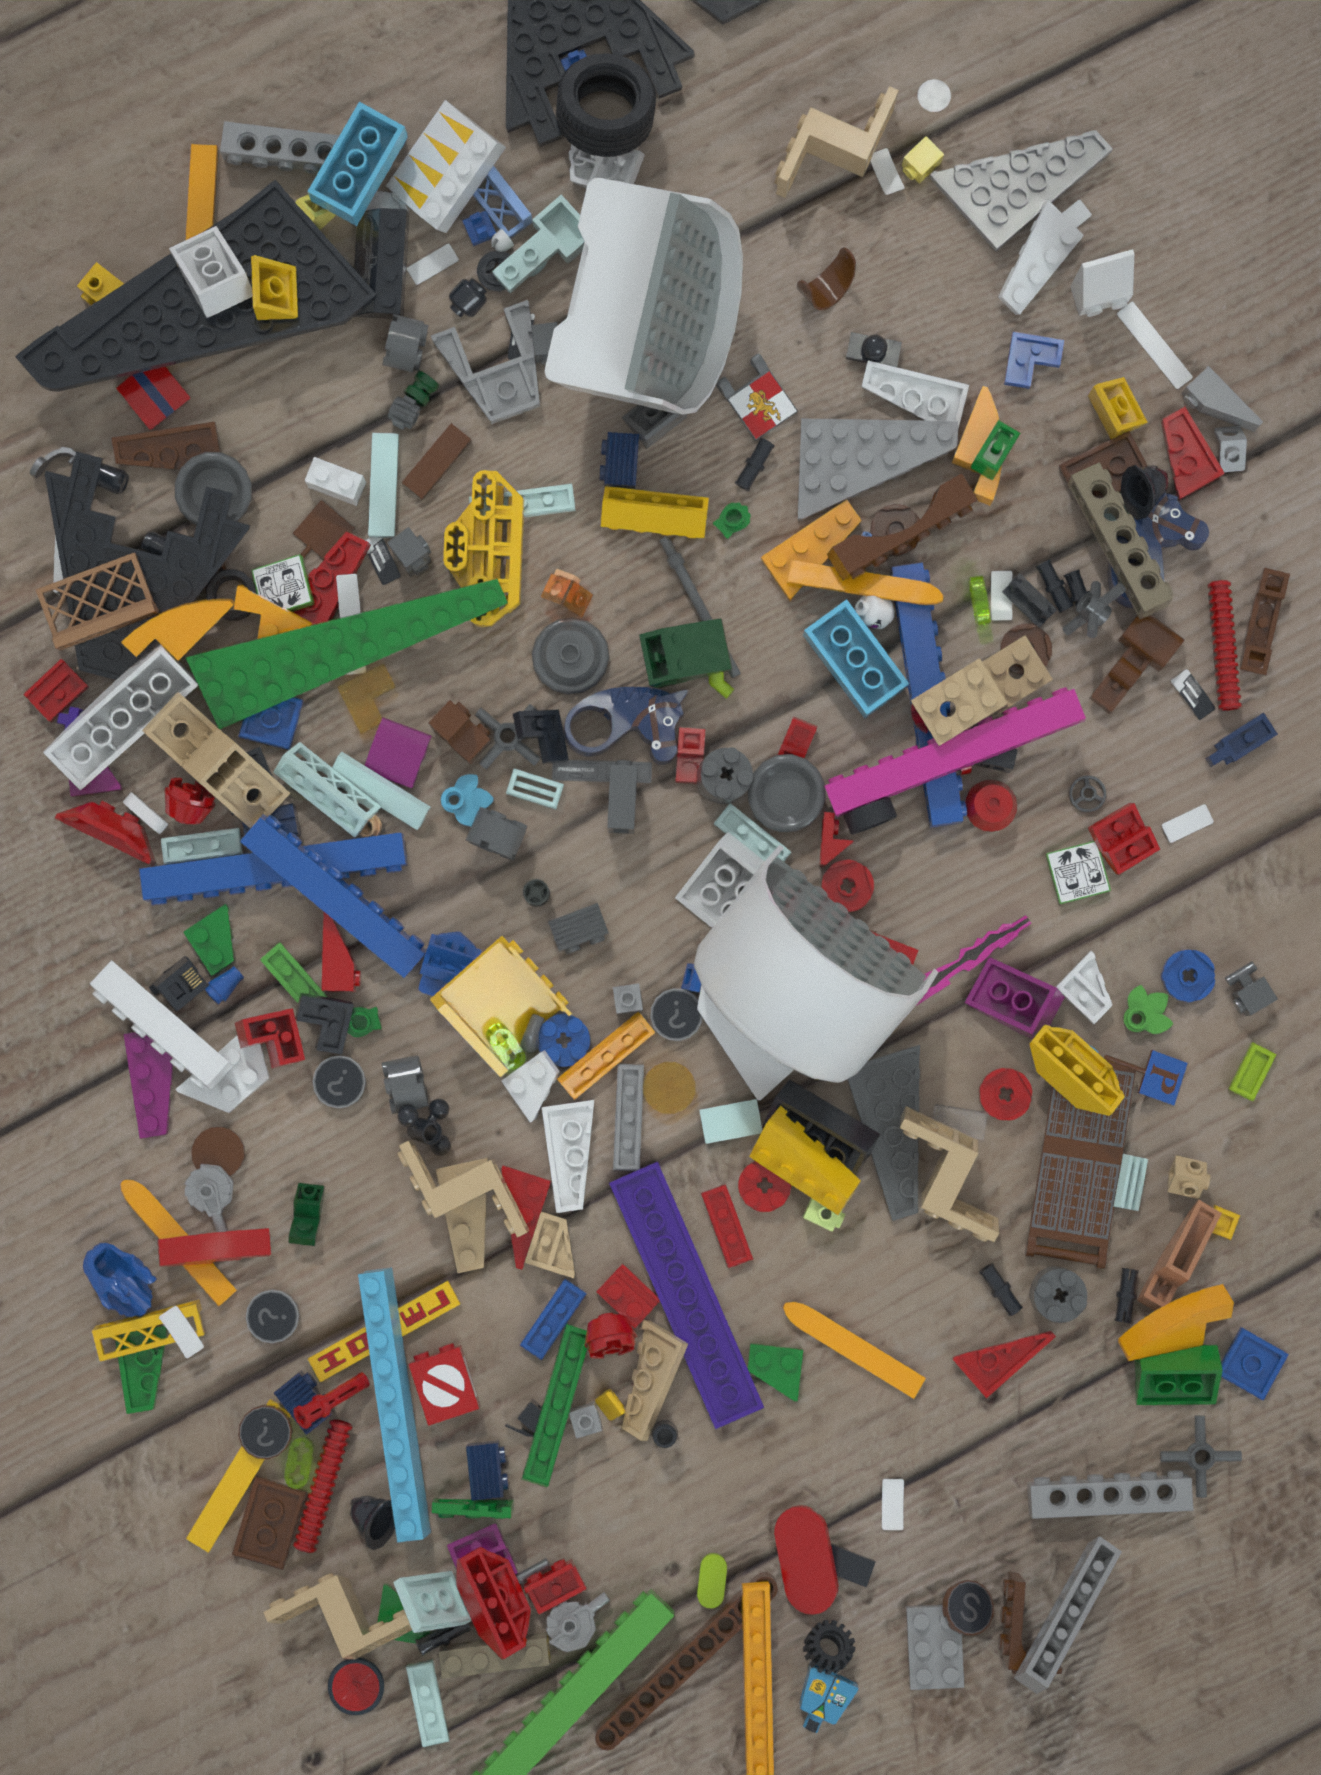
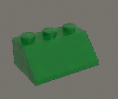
(1179, 1377)

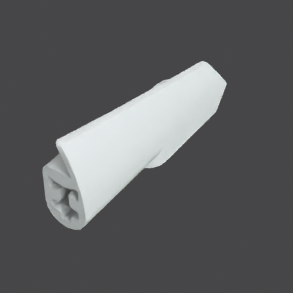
(755, 1066)

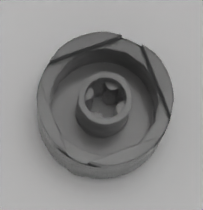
(404, 342)
(724, 761)
(496, 833)
(405, 1083)
(1072, 1301)

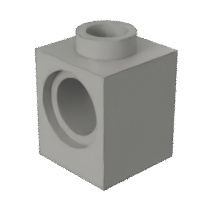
(627, 998)
(585, 1419)

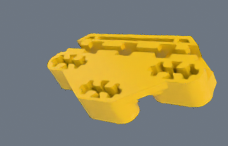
(484, 542)

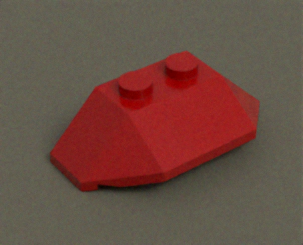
(111, 828)
(494, 1600)

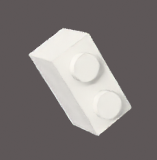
(335, 481)

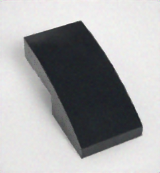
(852, 1565)

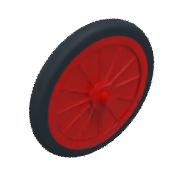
(356, 1686)

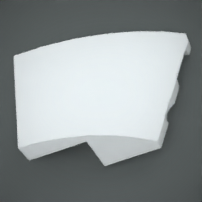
(619, 168)

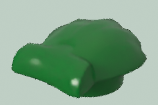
(733, 519)
(363, 1021)

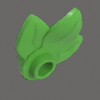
(1149, 1009)

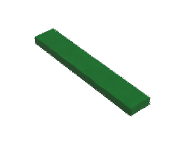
(555, 1407)

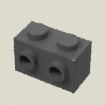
(411, 552)

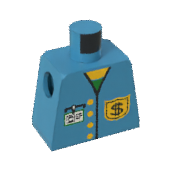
(825, 1697)

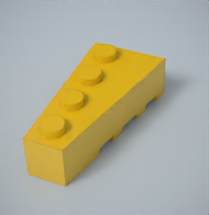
(804, 1163)

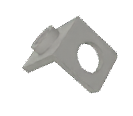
(1232, 448)

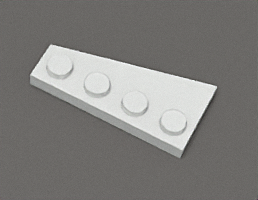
(1045, 249)
(916, 392)
(568, 1151)

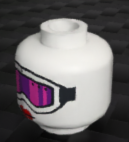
(875, 611)

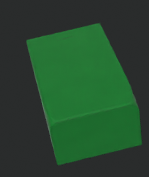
(995, 450)

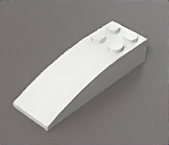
(119, 715)

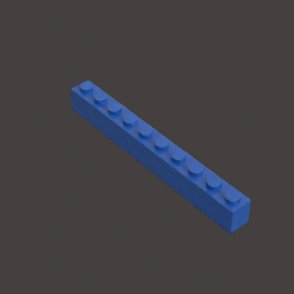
(923, 672)
(249, 871)

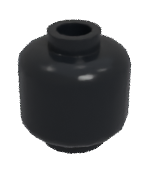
(467, 297)

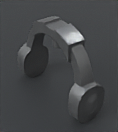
(42, 463)

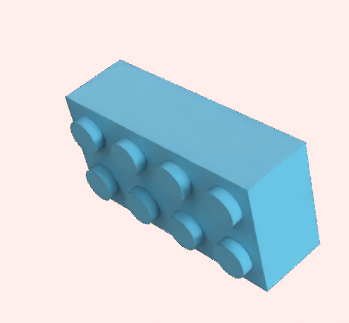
(357, 163)
(855, 659)

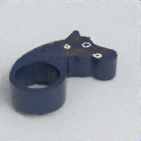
(1164, 527)
(638, 709)

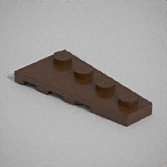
(166, 447)

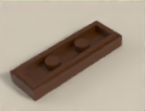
(436, 461)

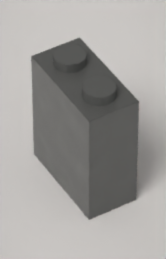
(622, 797)

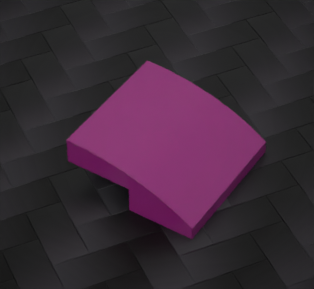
(397, 752)
(487, 1538)

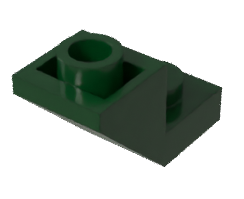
(306, 1214)

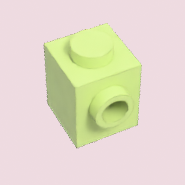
(822, 1216)

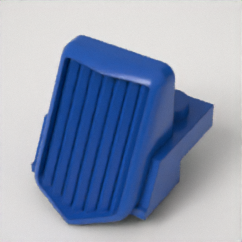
(444, 959)

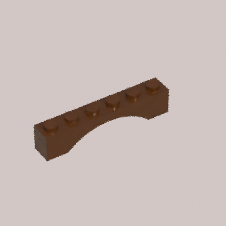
(859, 552)

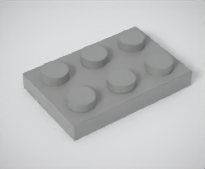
(933, 1650)

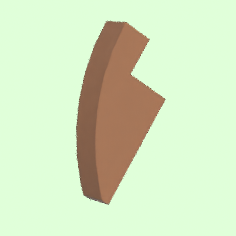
(1179, 1256)

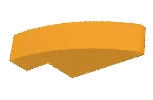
(977, 430)
(178, 627)
(1177, 1324)

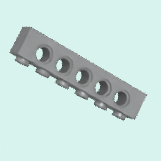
(237, 135)
(1178, 1499)
(1067, 1615)

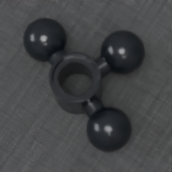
(427, 1130)

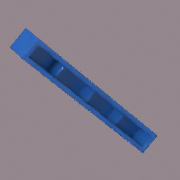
(333, 895)

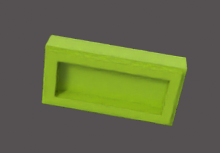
(1252, 1071)

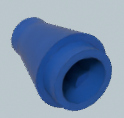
(223, 985)

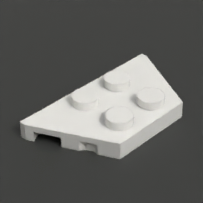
(243, 1079)

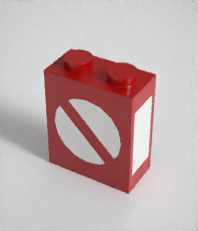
(444, 1384)

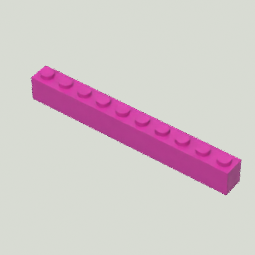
(966, 749)

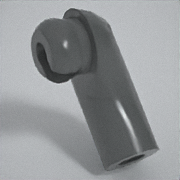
(530, 1039)

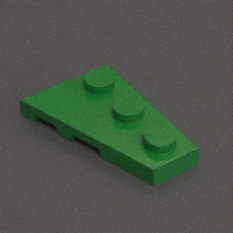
(141, 1371)
(473, 1509)

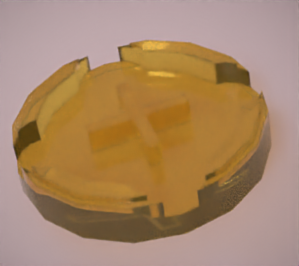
(669, 1087)

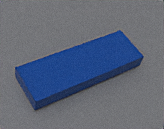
(553, 1319)

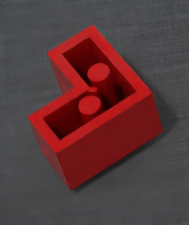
(277, 1031)

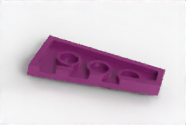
(150, 1083)

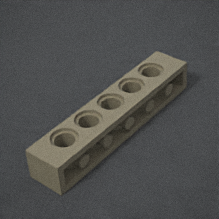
(1143, 600)

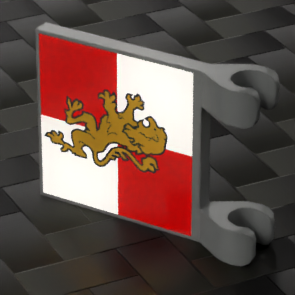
(760, 402)

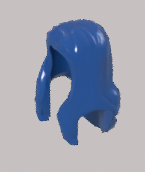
(119, 1279)

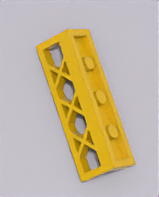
(130, 1324)

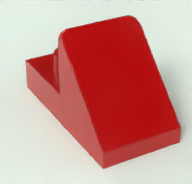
(831, 847)

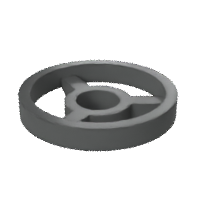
(1082, 797)

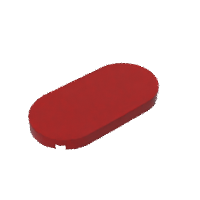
(806, 1559)

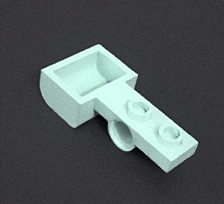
(556, 234)

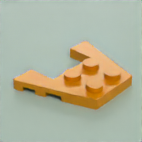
(273, 617)

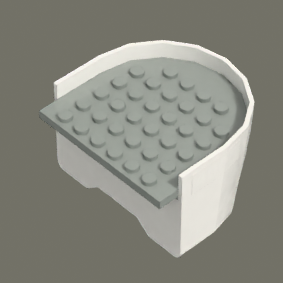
(650, 298)
(805, 975)

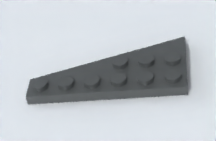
(880, 1097)

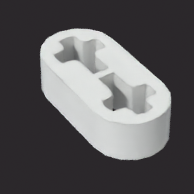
(145, 813)

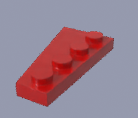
(342, 559)

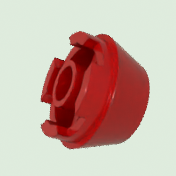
(188, 801)
(991, 805)
(609, 1335)

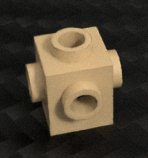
(1188, 1177)

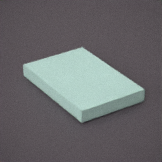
(432, 1601)

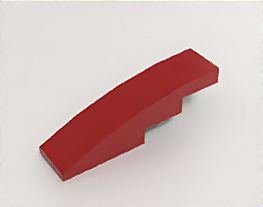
(214, 1247)

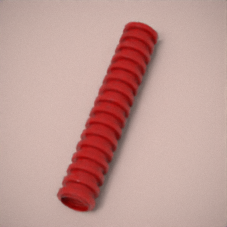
(1224, 645)
(322, 1486)

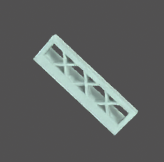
(323, 791)

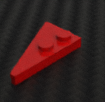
(529, 1194)
(997, 1363)

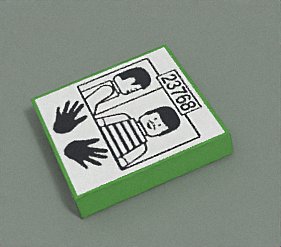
(284, 583)
(1077, 872)

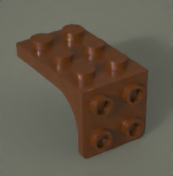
(1012, 1616)

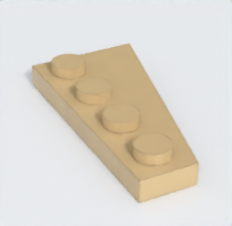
(466, 1222)
(656, 1368)

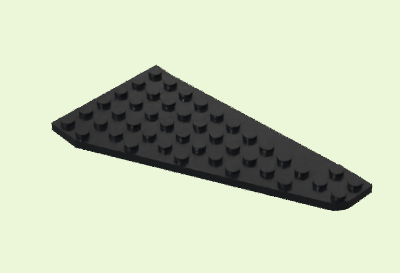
(160, 324)

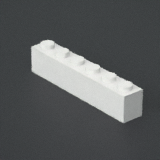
(160, 1025)

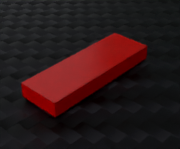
(727, 1226)

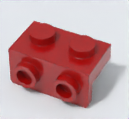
(555, 1585)

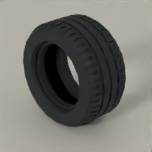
(607, 74)

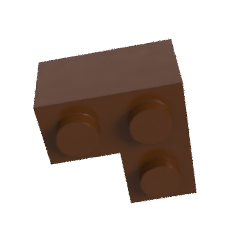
(458, 731)

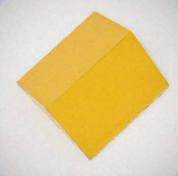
(273, 289)
(1116, 407)

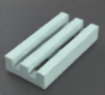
(556, 795)
(1130, 1182)

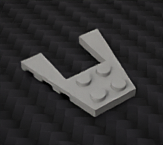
(504, 388)

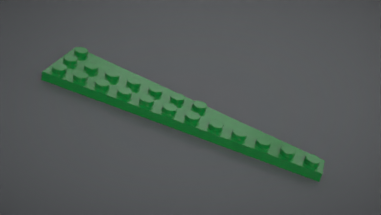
(278, 667)

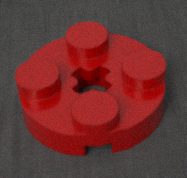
(855, 873)
(1020, 1095)
(754, 1197)

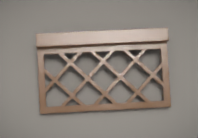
(98, 624)

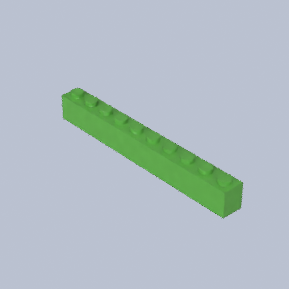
(581, 1687)

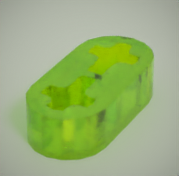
(979, 600)
(501, 1049)
(292, 1462)

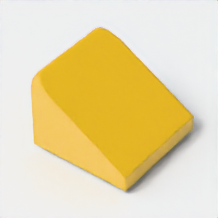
(610, 1405)

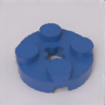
(1173, 977)
(573, 1028)

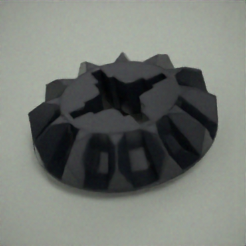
(487, 265)

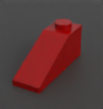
(338, 965)

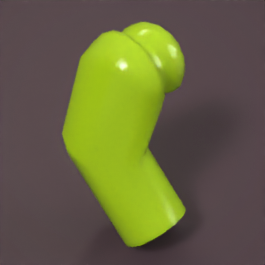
(717, 682)

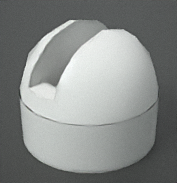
(501, 241)

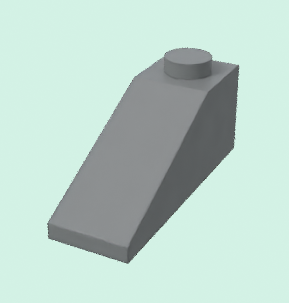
(1215, 398)

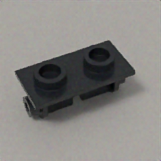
(1029, 600)

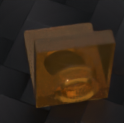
(571, 596)

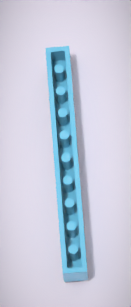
(394, 1404)

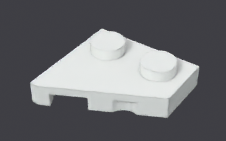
(1086, 989)
(532, 1084)

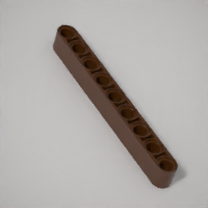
(672, 1666)

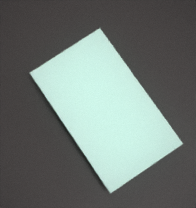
(731, 1121)

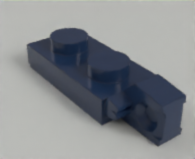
(1242, 741)

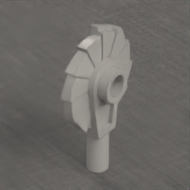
(210, 1191)
(573, 1624)

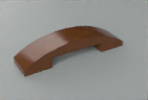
(1263, 621)

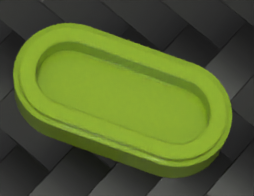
(712, 1580)

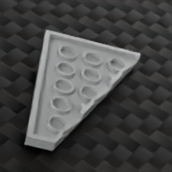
(1008, 190)
(855, 454)

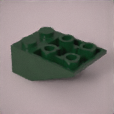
(685, 652)

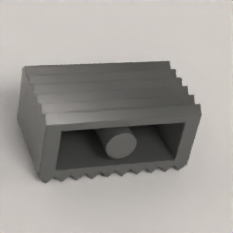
(578, 928)

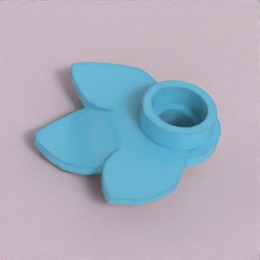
(470, 799)

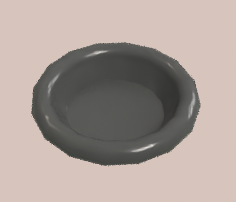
(215, 471)
(570, 656)
(786, 793)

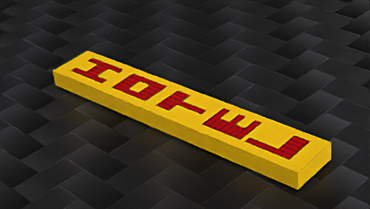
(412, 1316)

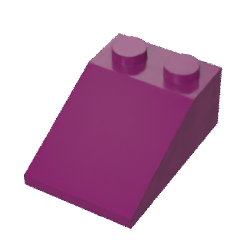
(1014, 998)

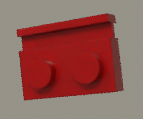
(56, 690)
(628, 1295)

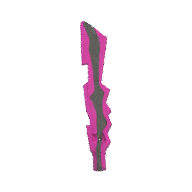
(972, 956)

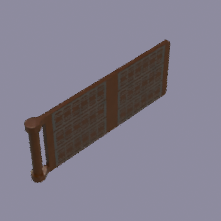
(1079, 1176)

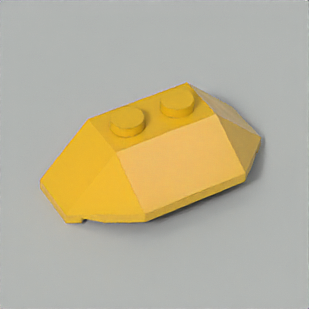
(1076, 1070)

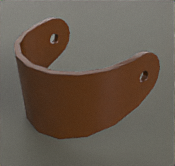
(831, 283)

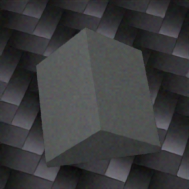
(651, 423)

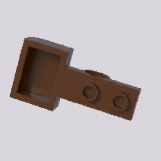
(1147, 644)

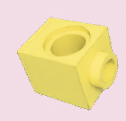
(922, 160)

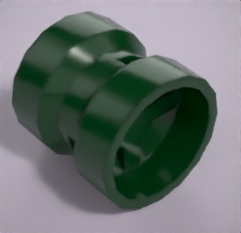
(421, 388)

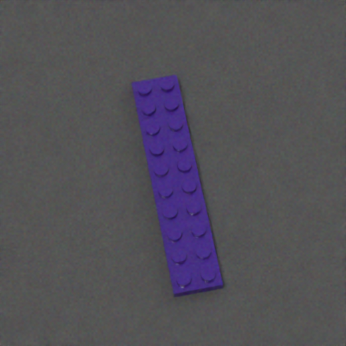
(686, 1295)

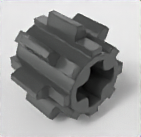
(404, 412)

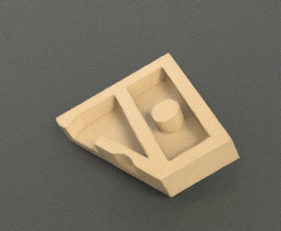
(551, 1246)

